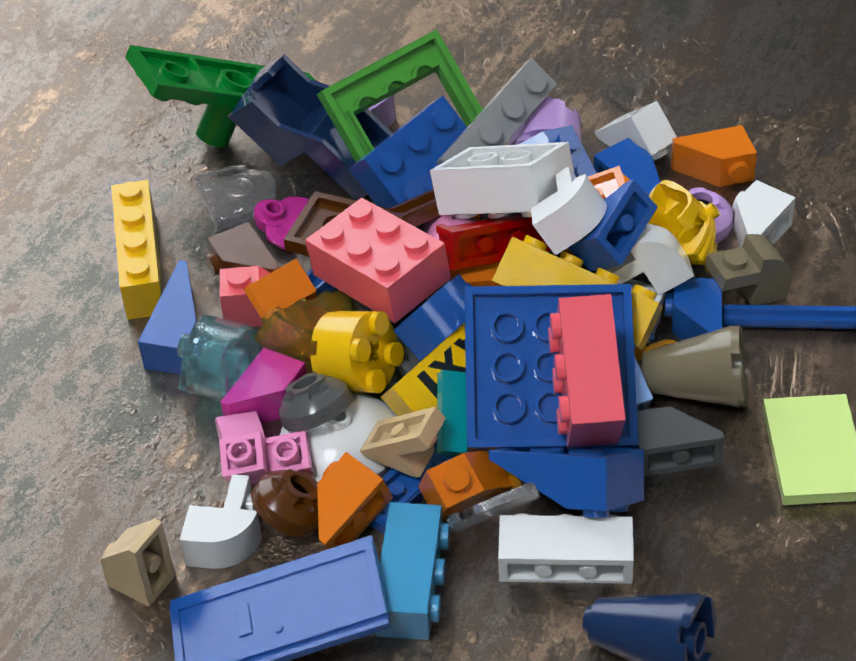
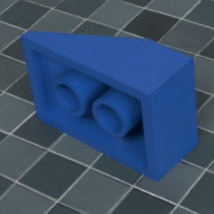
(583, 479)

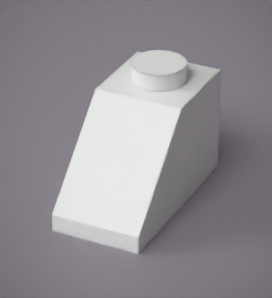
(644, 126)
(762, 212)

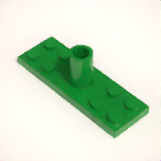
(196, 81)

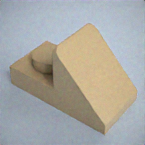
(405, 441)

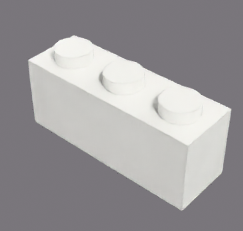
(565, 549)

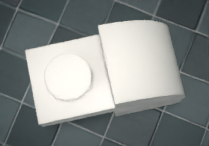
(569, 211)
(659, 257)
(222, 535)

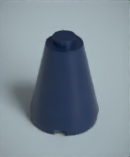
(652, 626)

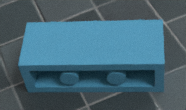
(413, 568)

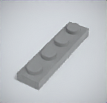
(505, 111)

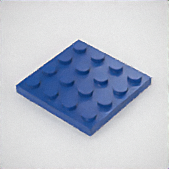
(511, 365)

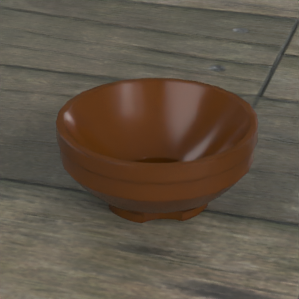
(287, 502)

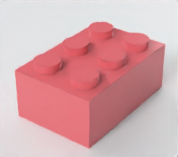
(378, 259)
(586, 371)

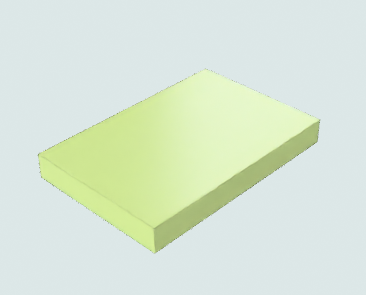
(812, 448)

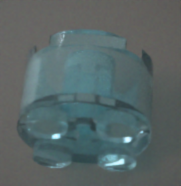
(215, 356)

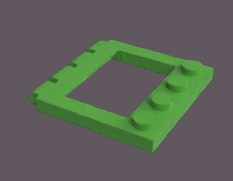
(387, 78)

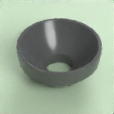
(313, 401)

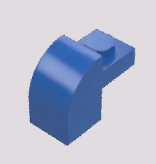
(435, 319)

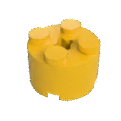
(357, 349)

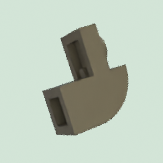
(753, 269)

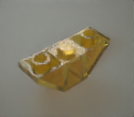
(291, 328)

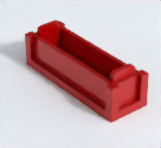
(484, 240)

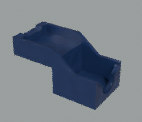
(288, 119)

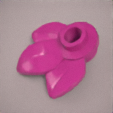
(278, 217)

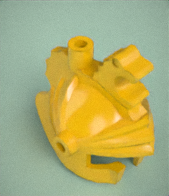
(686, 219)

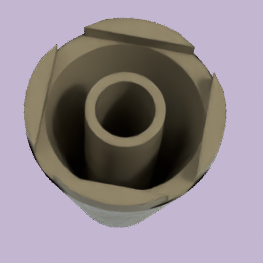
(700, 368)

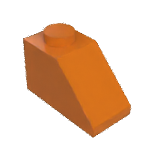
(715, 156)
(463, 482)
(348, 501)

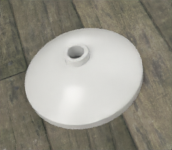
(347, 434)

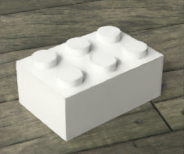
(499, 179)

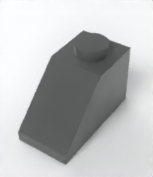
(677, 441)

